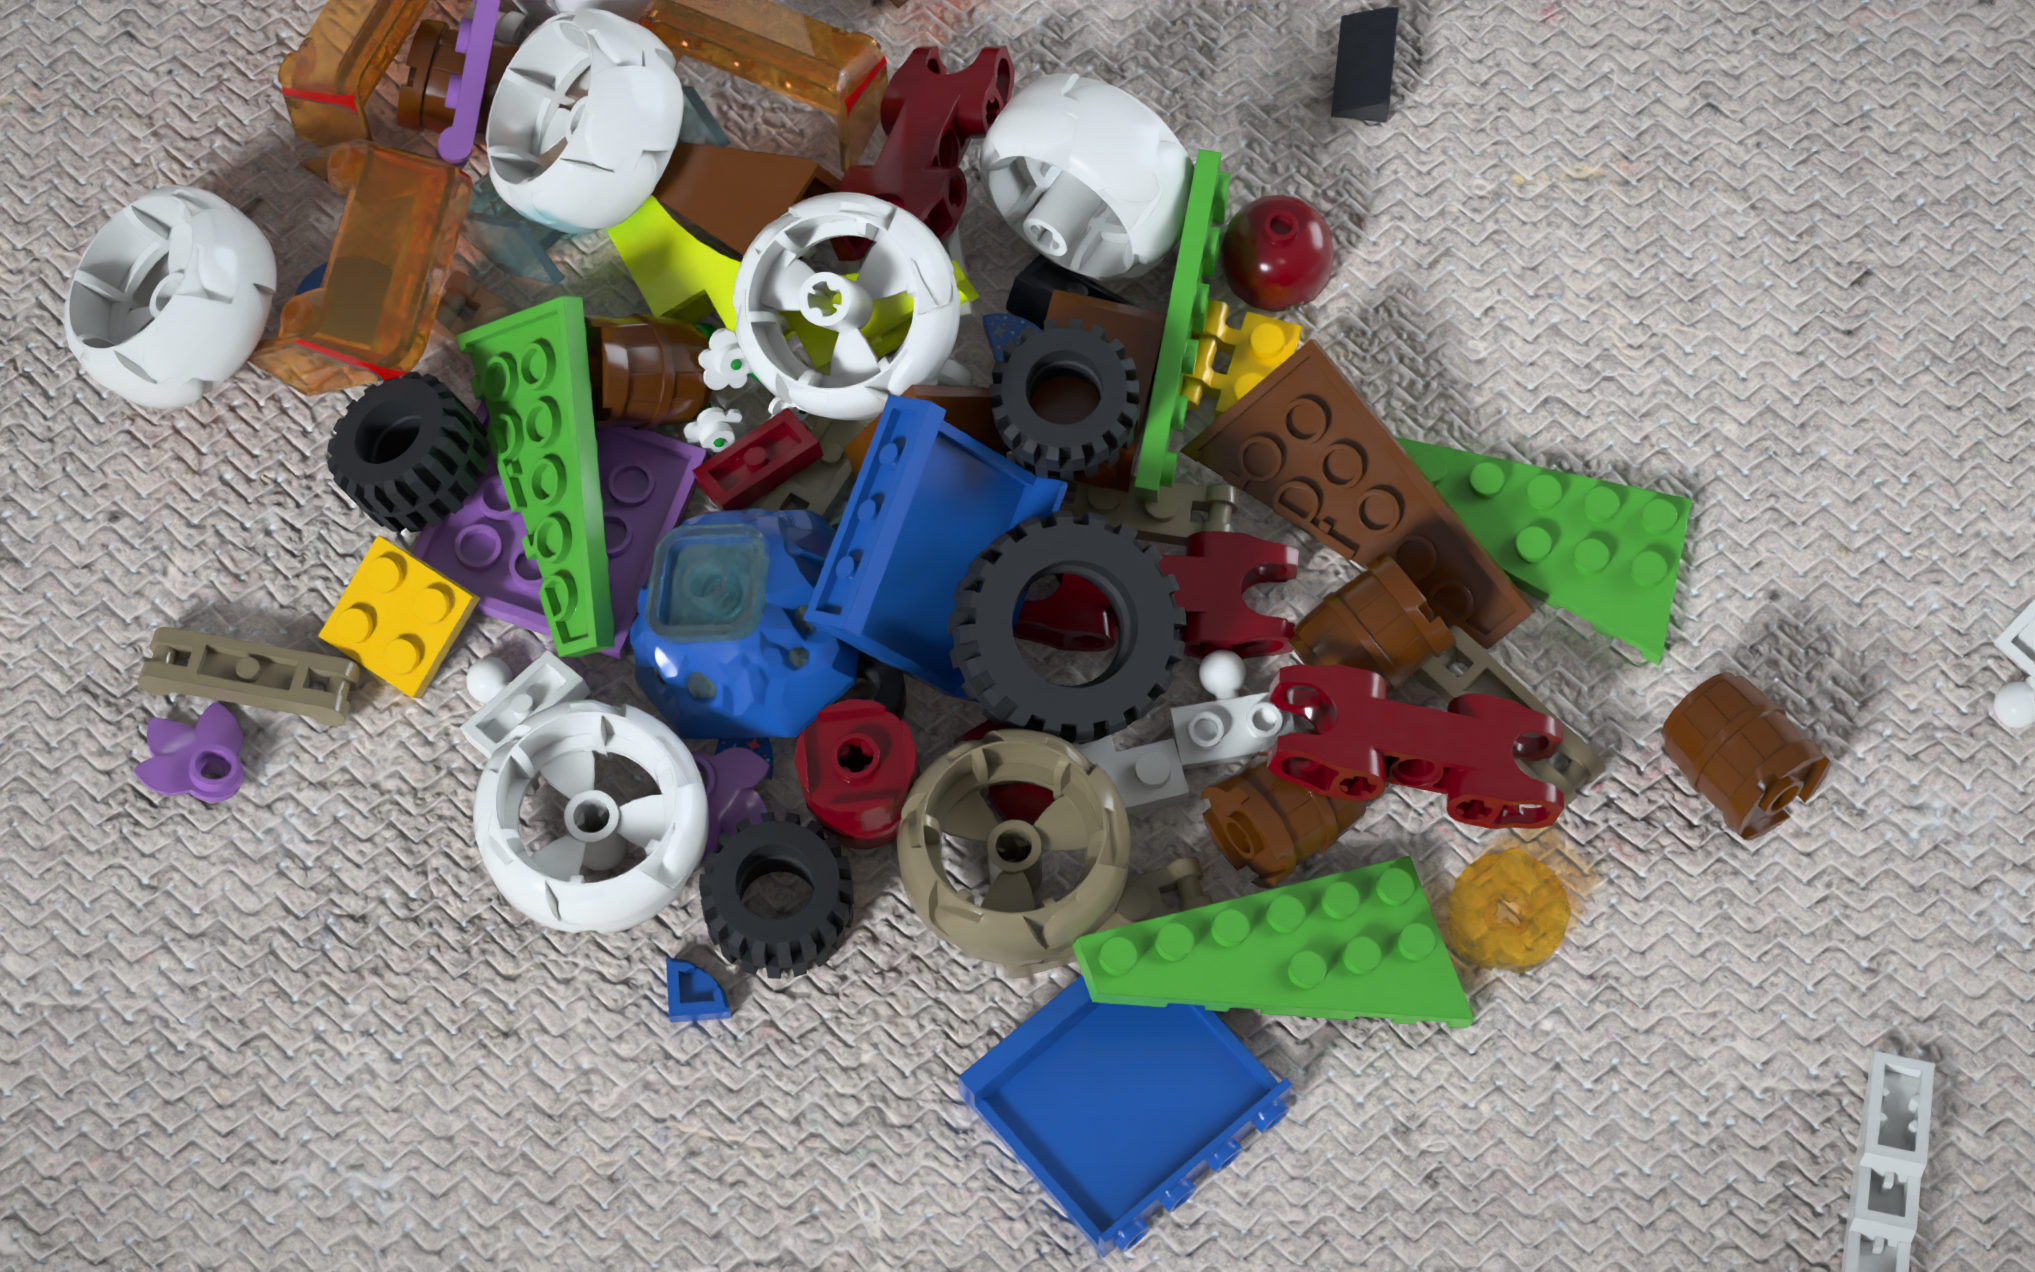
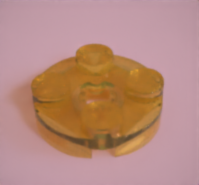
(1504, 945)

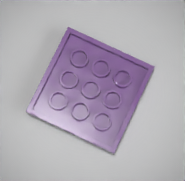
(644, 496)

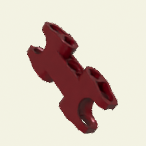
(928, 132)
(1211, 586)
(1382, 740)

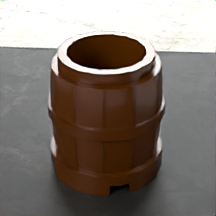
(431, 63)
(645, 370)
(1374, 626)
(1742, 753)
(1273, 821)

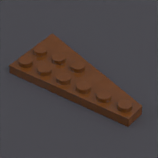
(1342, 477)

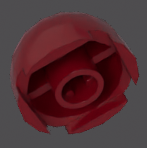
(1277, 253)

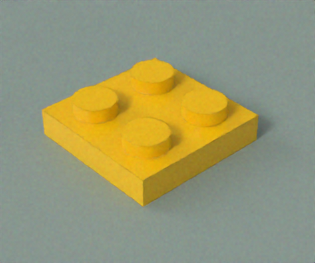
(399, 617)

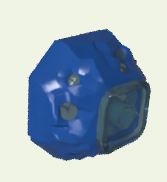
(725, 626)

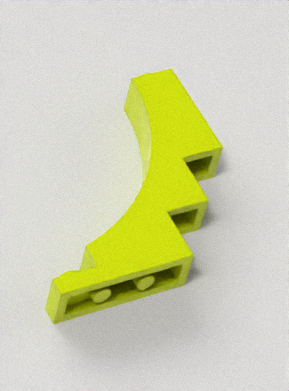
(692, 281)

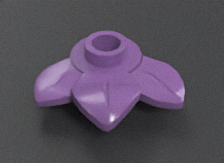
(188, 753)
(731, 789)

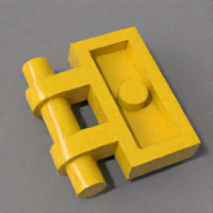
(1255, 350)

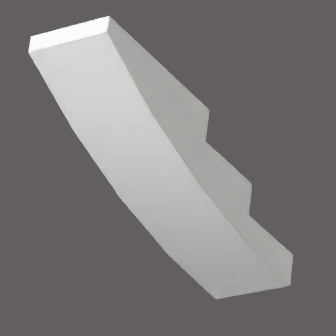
(1889, 1165)

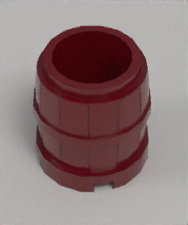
(864, 805)

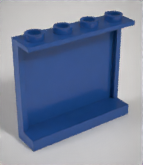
(910, 532)
(1121, 1106)

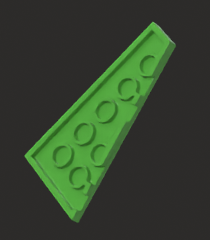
(1185, 315)
(546, 449)
(1570, 538)
(1300, 950)

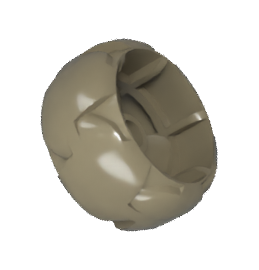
(1083, 816)

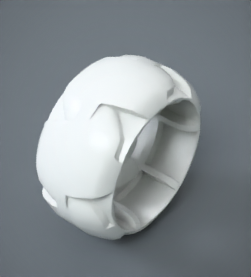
(584, 121)
(1087, 176)
(901, 260)
(170, 297)
(561, 749)

